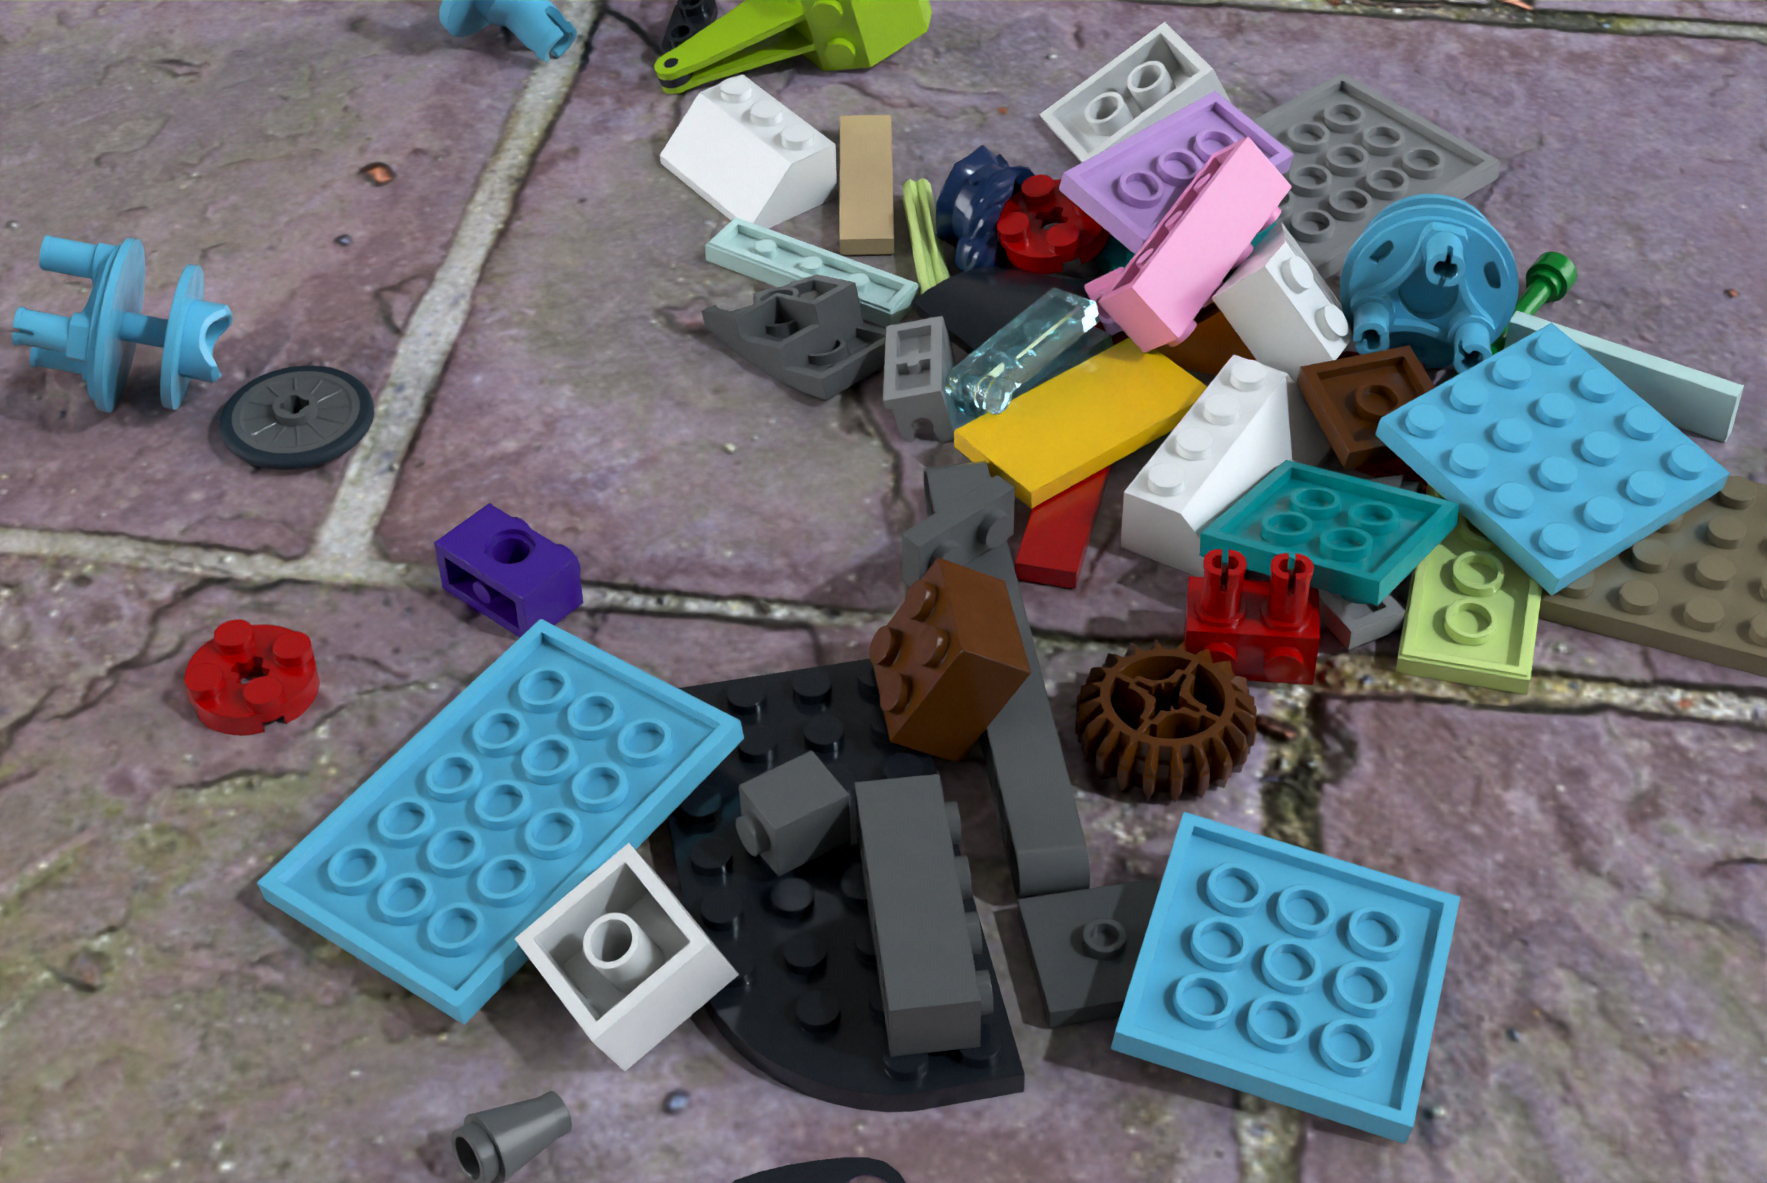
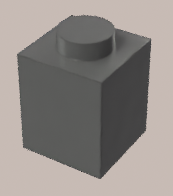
(793, 813)

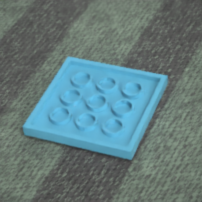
(1551, 457)
(1290, 977)

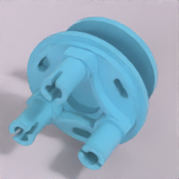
(1429, 279)
(105, 334)

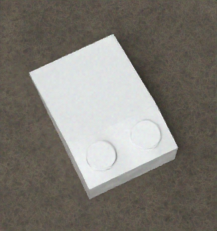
(1131, 93)
(1284, 307)

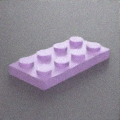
(1144, 175)

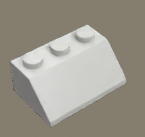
(751, 155)

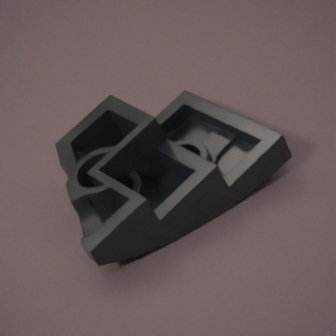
(987, 299)

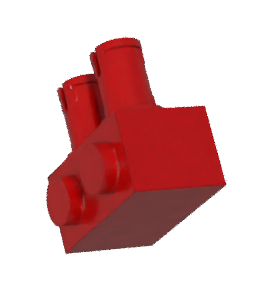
(1258, 625)

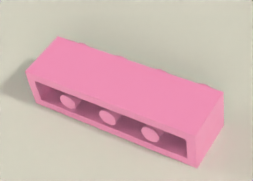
(1196, 246)

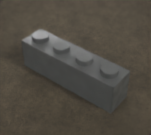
(919, 917)

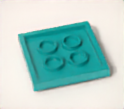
(1351, 528)

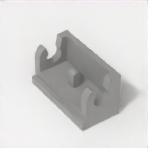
(915, 376)

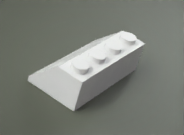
(1214, 456)

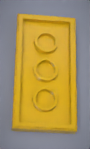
(1081, 421)

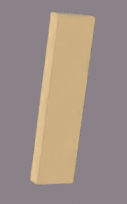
(866, 185)

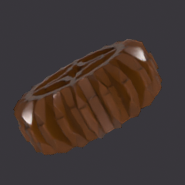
(1165, 720)

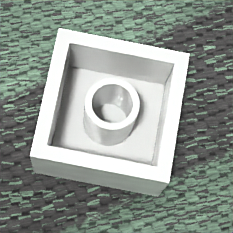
(626, 957)

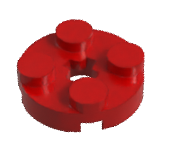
(1044, 250)
(246, 650)

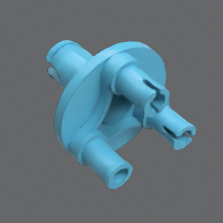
(533, 22)

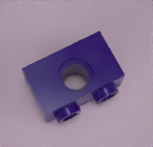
(509, 571)

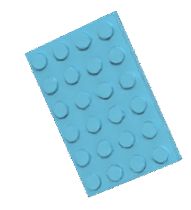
(499, 815)

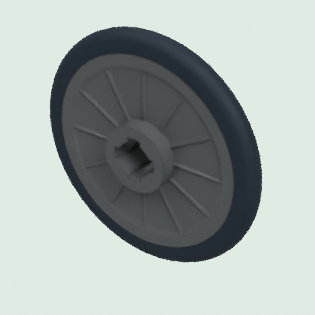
(296, 417)

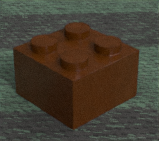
(948, 660)

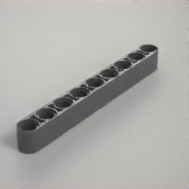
(1022, 743)

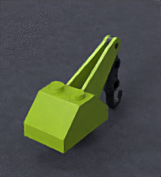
(767, 31)

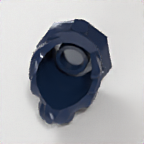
(972, 206)

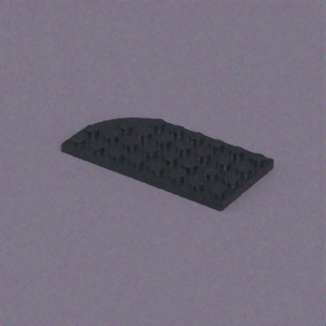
(804, 940)

